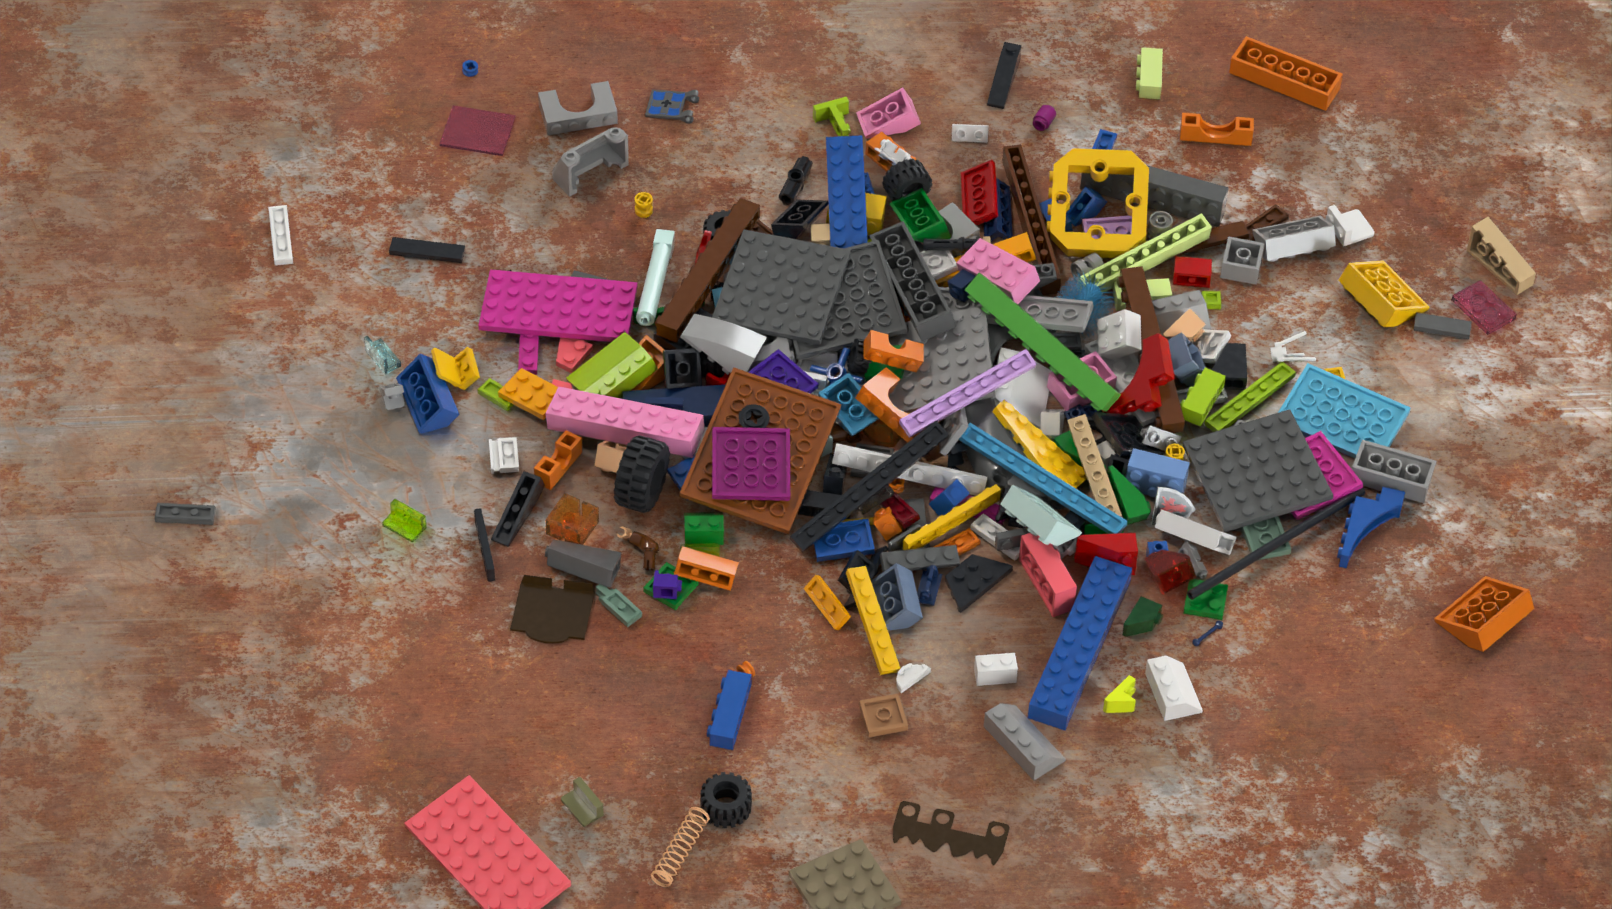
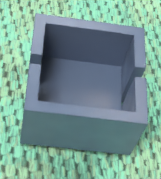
(1185, 359)

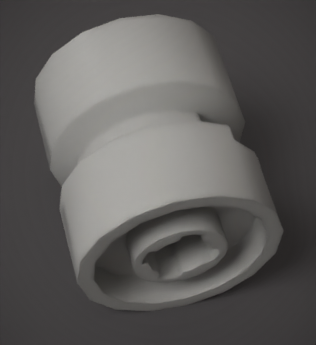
(1159, 223)
(1084, 265)

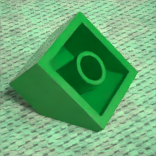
(704, 528)

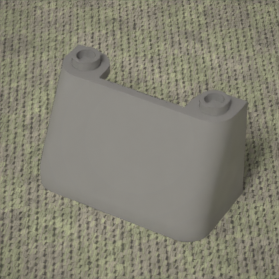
(605, 148)

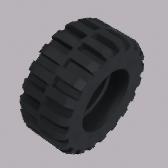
(641, 474)

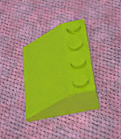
(614, 368)

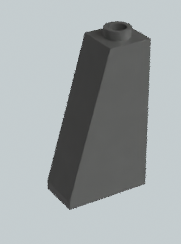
(584, 561)

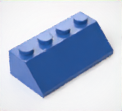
(427, 395)

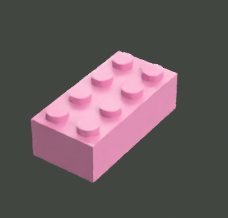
(1003, 269)

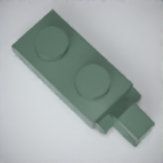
(618, 605)

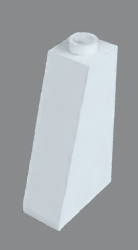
(1195, 532)

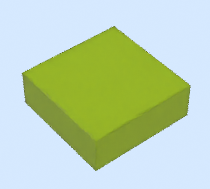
(1212, 299)

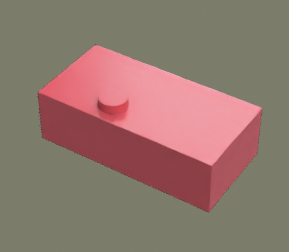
(1047, 574)

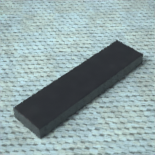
(427, 250)
(484, 545)

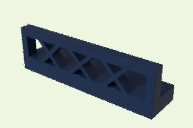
(994, 227)

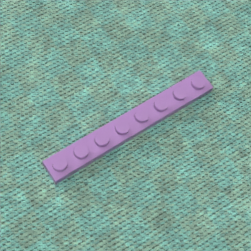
(967, 393)

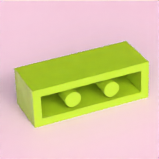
(1202, 396)

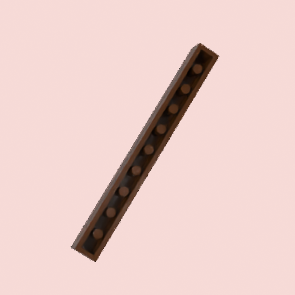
(1029, 211)
(707, 270)
(1138, 300)

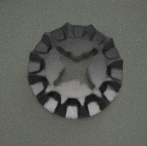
(758, 412)

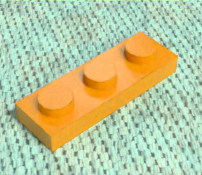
(827, 602)

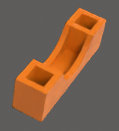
(1236, 132)

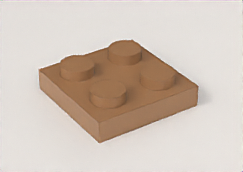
(883, 715)

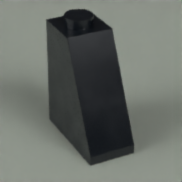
(1233, 365)

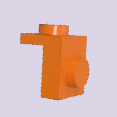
(886, 523)

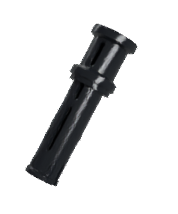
(950, 244)

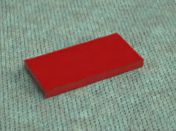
(980, 193)

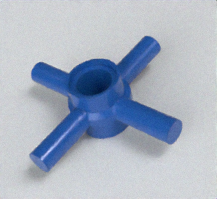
(836, 368)

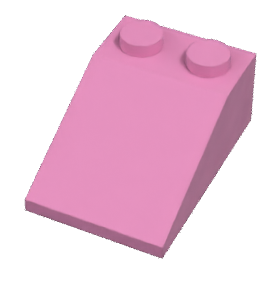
(889, 115)

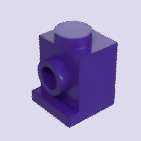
(666, 585)

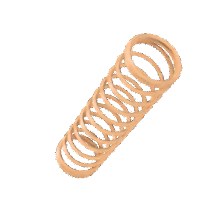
(664, 873)

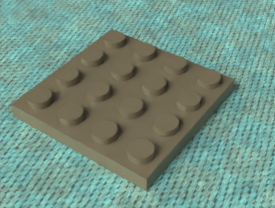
(845, 880)

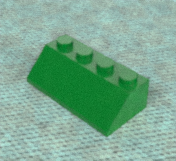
(920, 216)

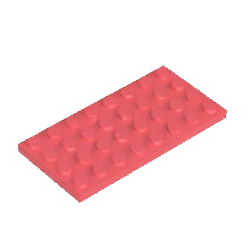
(486, 850)

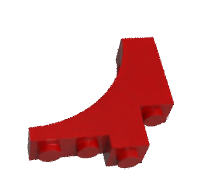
(1153, 371)

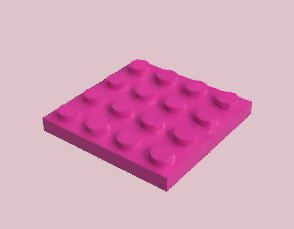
(1335, 470)

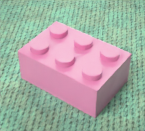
(1067, 395)

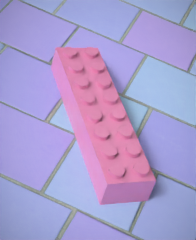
(623, 419)

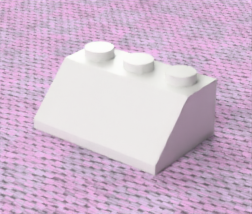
(1172, 688)

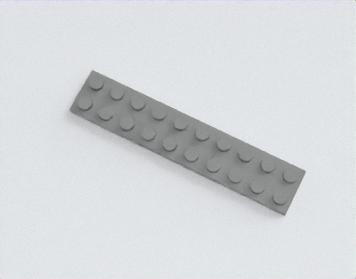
(1047, 311)

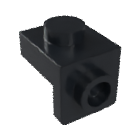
(955, 456)

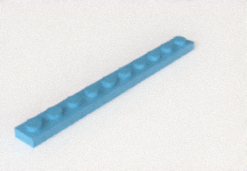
(1043, 480)

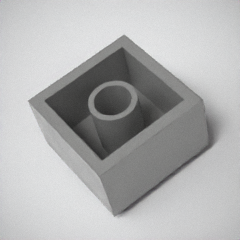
(1242, 260)

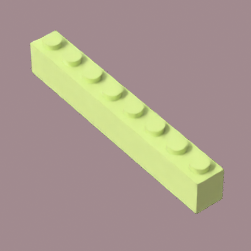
(1152, 252)

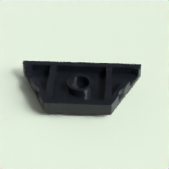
(974, 578)

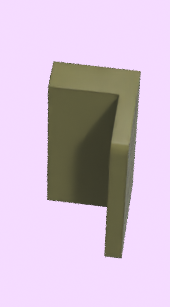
(583, 803)

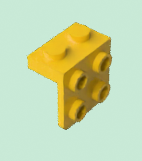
(457, 370)

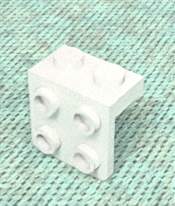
(1349, 226)

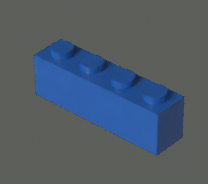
(730, 709)

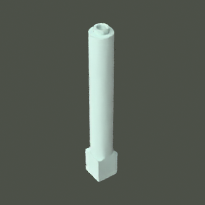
(661, 254)

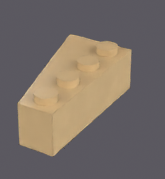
(1499, 256)

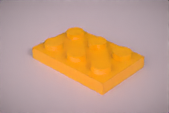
(529, 393)

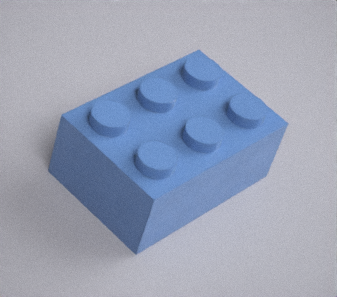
(1151, 470)

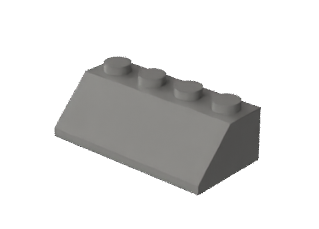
(1295, 238)
(1171, 308)
(1395, 469)
(1022, 740)

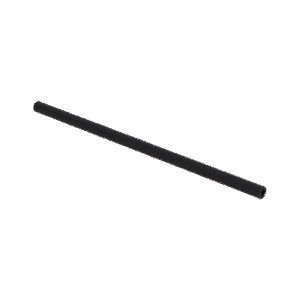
(1274, 544)

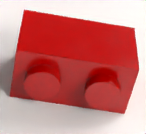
(1192, 272)

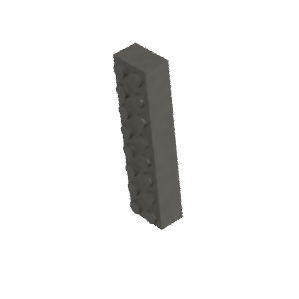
(1168, 193)
(914, 282)

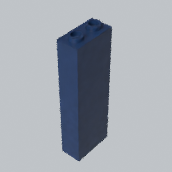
(695, 399)

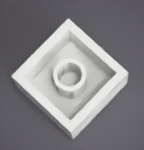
(1119, 334)

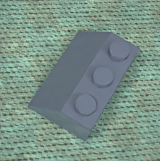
(897, 597)

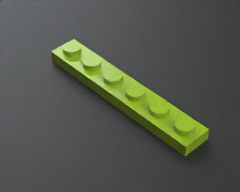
(1250, 397)

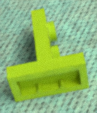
(834, 112)

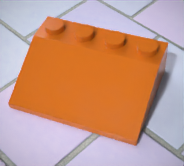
(1486, 612)

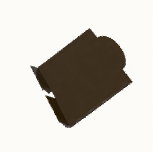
(551, 612)

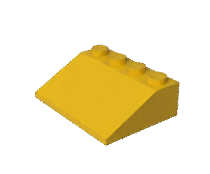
(1382, 292)

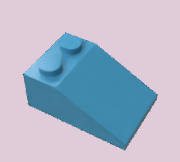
(852, 415)

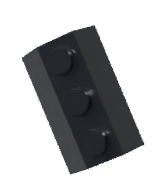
(798, 218)

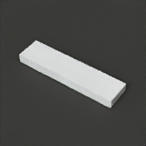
(280, 235)

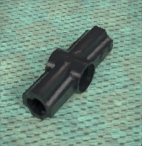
(795, 180)

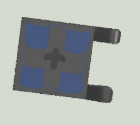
(670, 105)

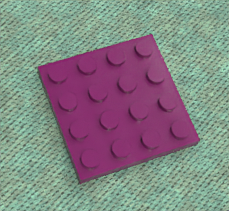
(750, 463)

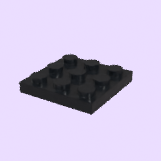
(1122, 433)

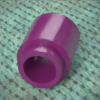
(1044, 117)

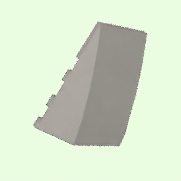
(723, 342)

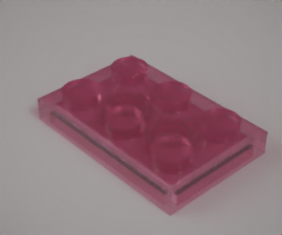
(1484, 307)

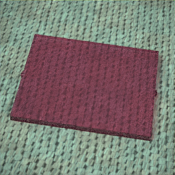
(477, 130)

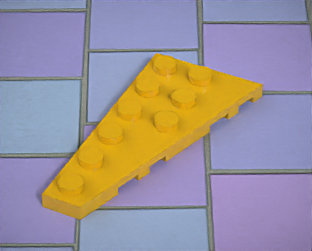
(1038, 446)

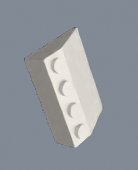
(1027, 392)

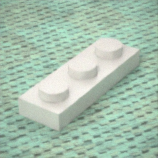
(987, 529)

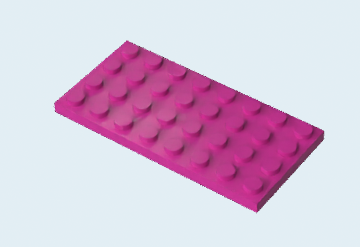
(557, 306)

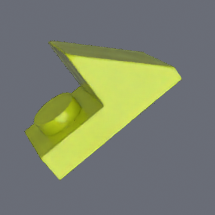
(1121, 698)

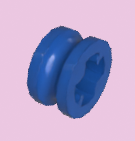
(466, 71)

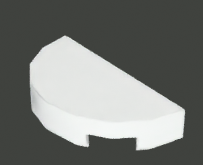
(910, 674)

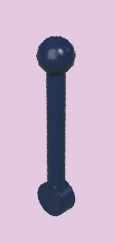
(1218, 625)

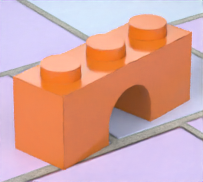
(879, 350)
(566, 452)

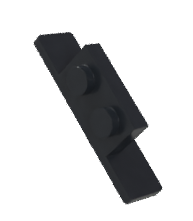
(858, 560)

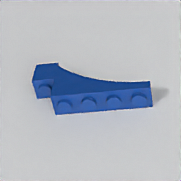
(1365, 517)

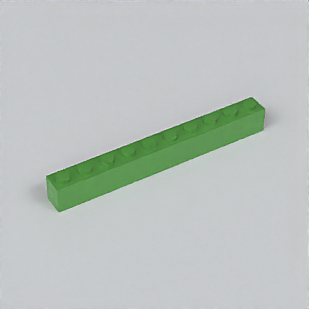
(1039, 339)

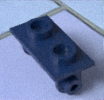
(929, 586)

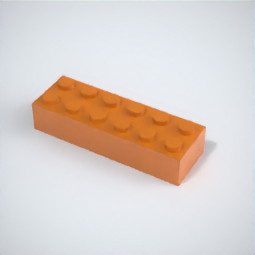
(1285, 73)

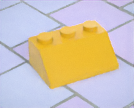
(874, 212)

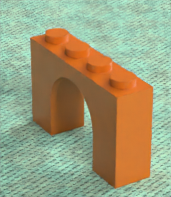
(876, 399)

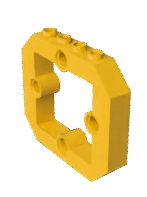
(1112, 162)

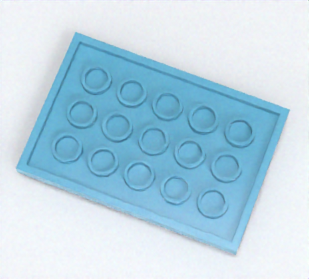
(1343, 411)

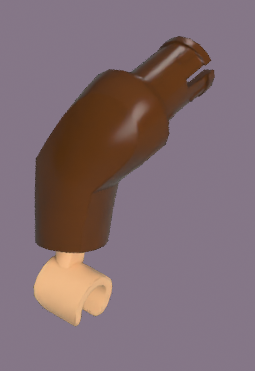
(645, 543)

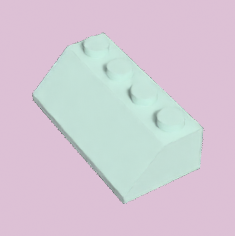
(1038, 517)

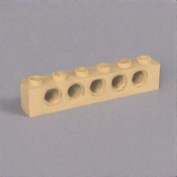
(1092, 463)

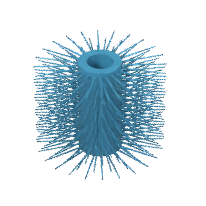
(1088, 293)

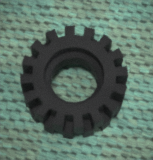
(855, 361)

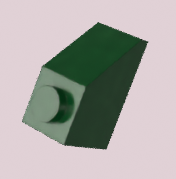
(1143, 617)

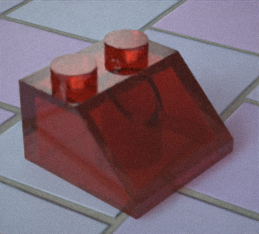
(1169, 569)

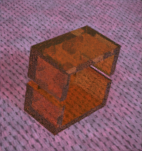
(568, 523)

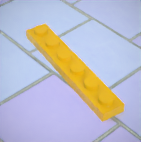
(952, 519)
(873, 620)

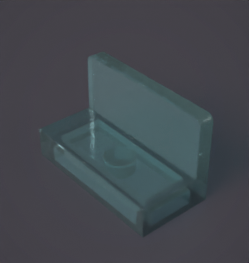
(381, 355)

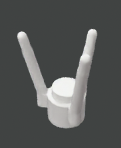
(1279, 353)

